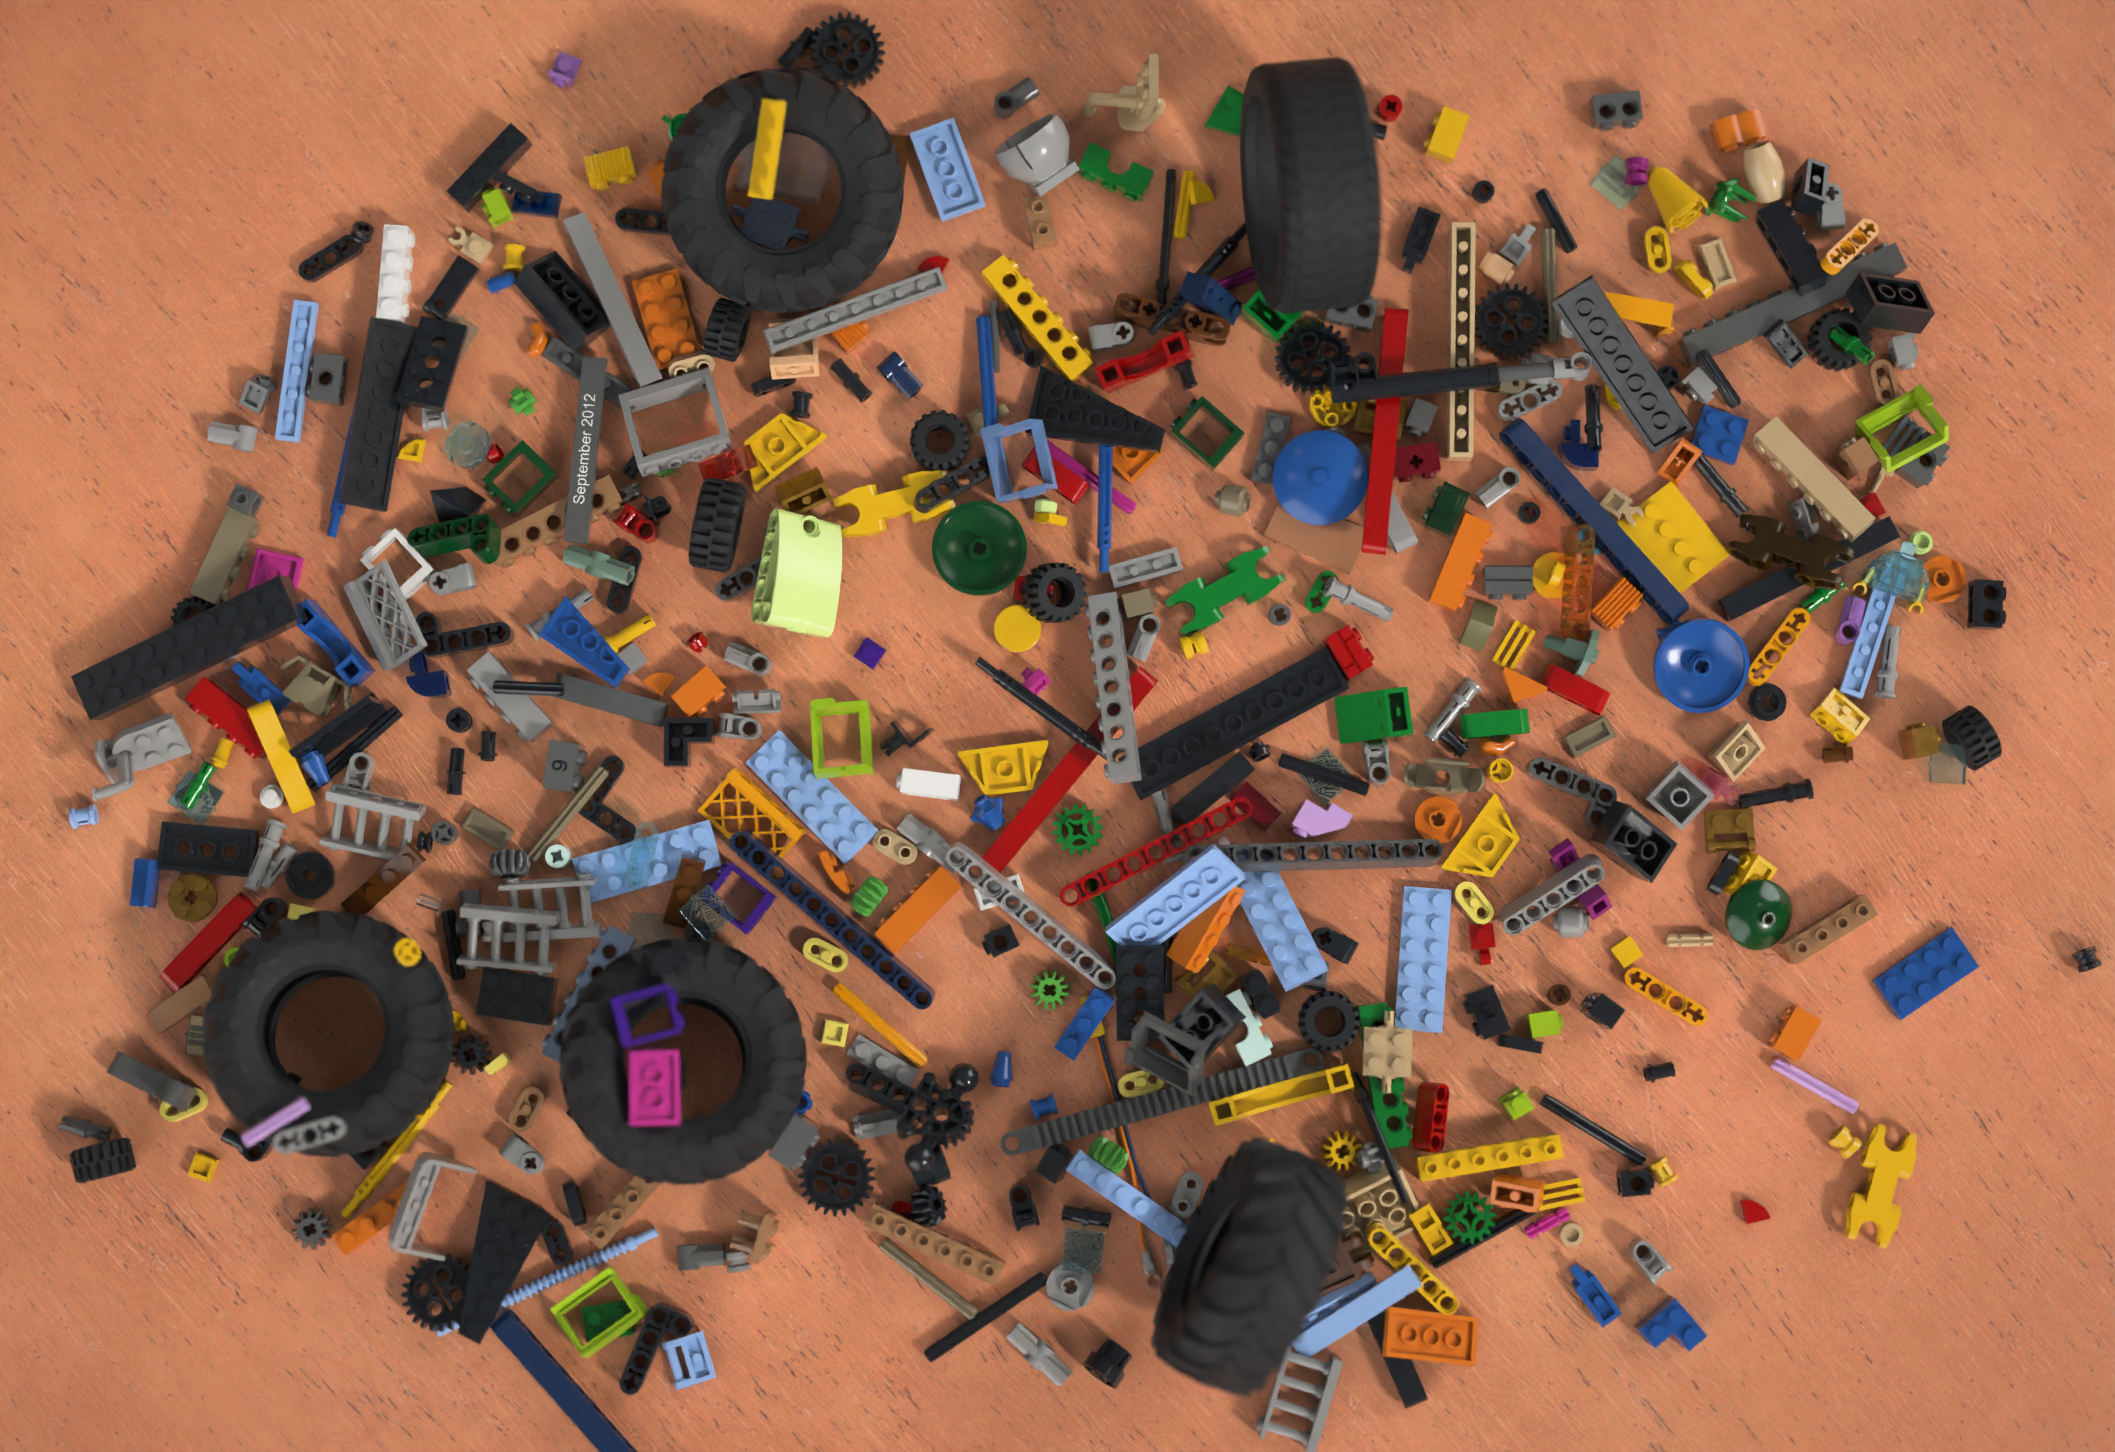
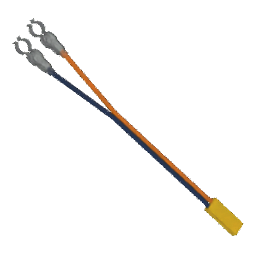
(1148, 1264)

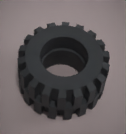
(726, 329)
(1820, 342)
(936, 421)
(1071, 592)
(1975, 734)
(1349, 1024)
(102, 1160)

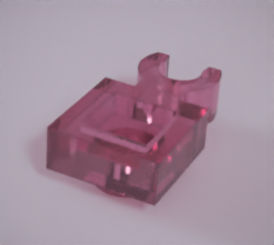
(1718, 784)

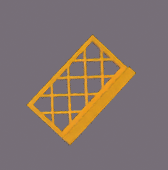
(761, 801)

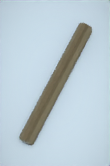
(1550, 283)
(568, 813)
(928, 1278)

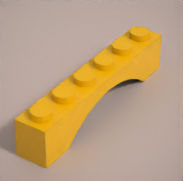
(1280, 1094)

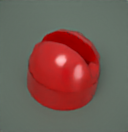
(495, 454)
(697, 641)

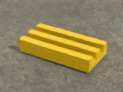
(1516, 624)
(1579, 1190)

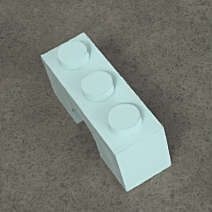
(1254, 1045)

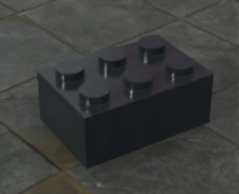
(1890, 303)
(1633, 841)
(517, 996)
(1208, 1018)

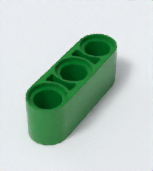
(1494, 723)

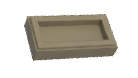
(1589, 736)
(488, 829)

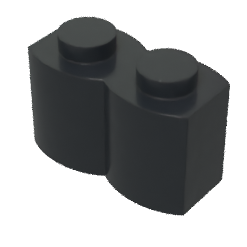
(1257, 987)

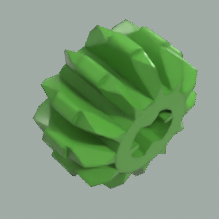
(869, 896)
(1049, 981)
(1108, 1154)

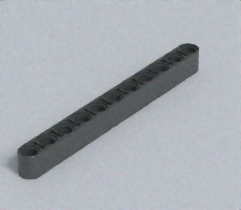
(1325, 859)

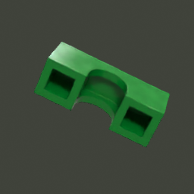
(1131, 183)

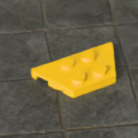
(779, 447)
(1005, 767)
(1484, 843)

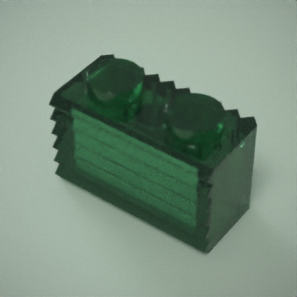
(1446, 509)

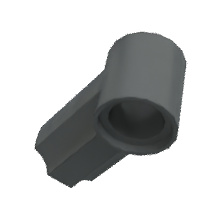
(1016, 96)
(473, 897)
(695, 1256)

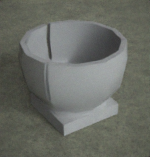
(1038, 154)

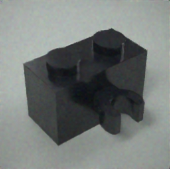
(1486, 1012)

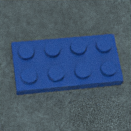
(1925, 973)

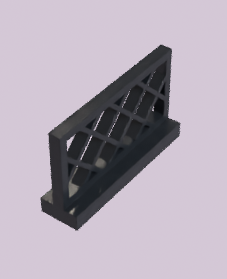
(342, 728)

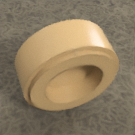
(1571, 1234)

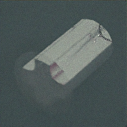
(431, 903)

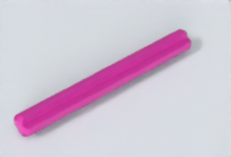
(1091, 478)

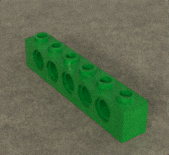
(1402, 1133)

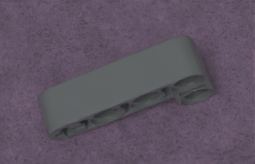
(752, 568)
(1570, 787)
(152, 1081)

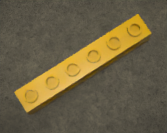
(1070, 368)
(1489, 1157)

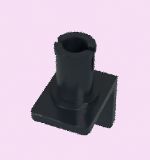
(901, 737)

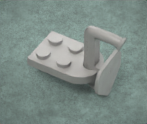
(138, 750)

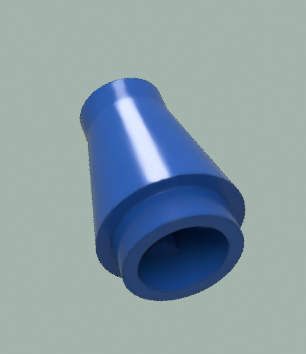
(315, 766)
(1002, 1070)

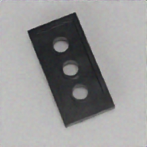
(442, 375)
(197, 835)
(1127, 981)

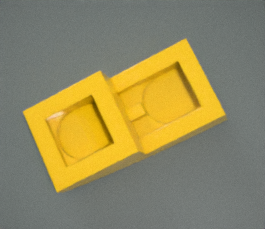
(1430, 1229)

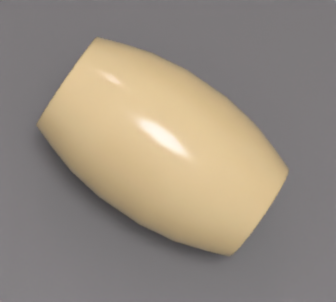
(1764, 172)

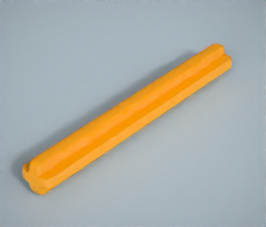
(879, 1024)

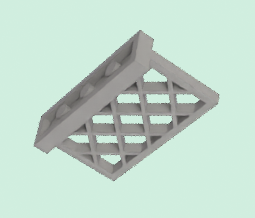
(376, 622)

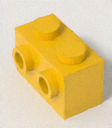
(1447, 134)

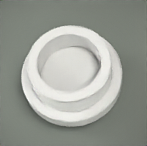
(272, 796)

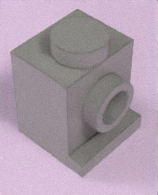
(1902, 351)
(1698, 386)

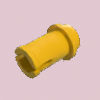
(222, 753)

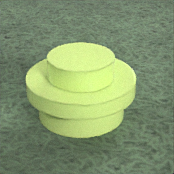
(1922, 541)

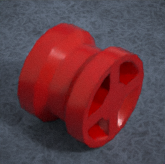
(1387, 112)

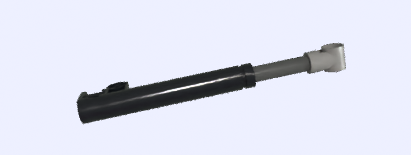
(1355, 384)

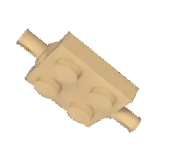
(1387, 1052)

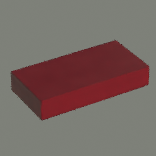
(1263, 811)

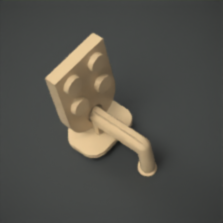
(1136, 105)

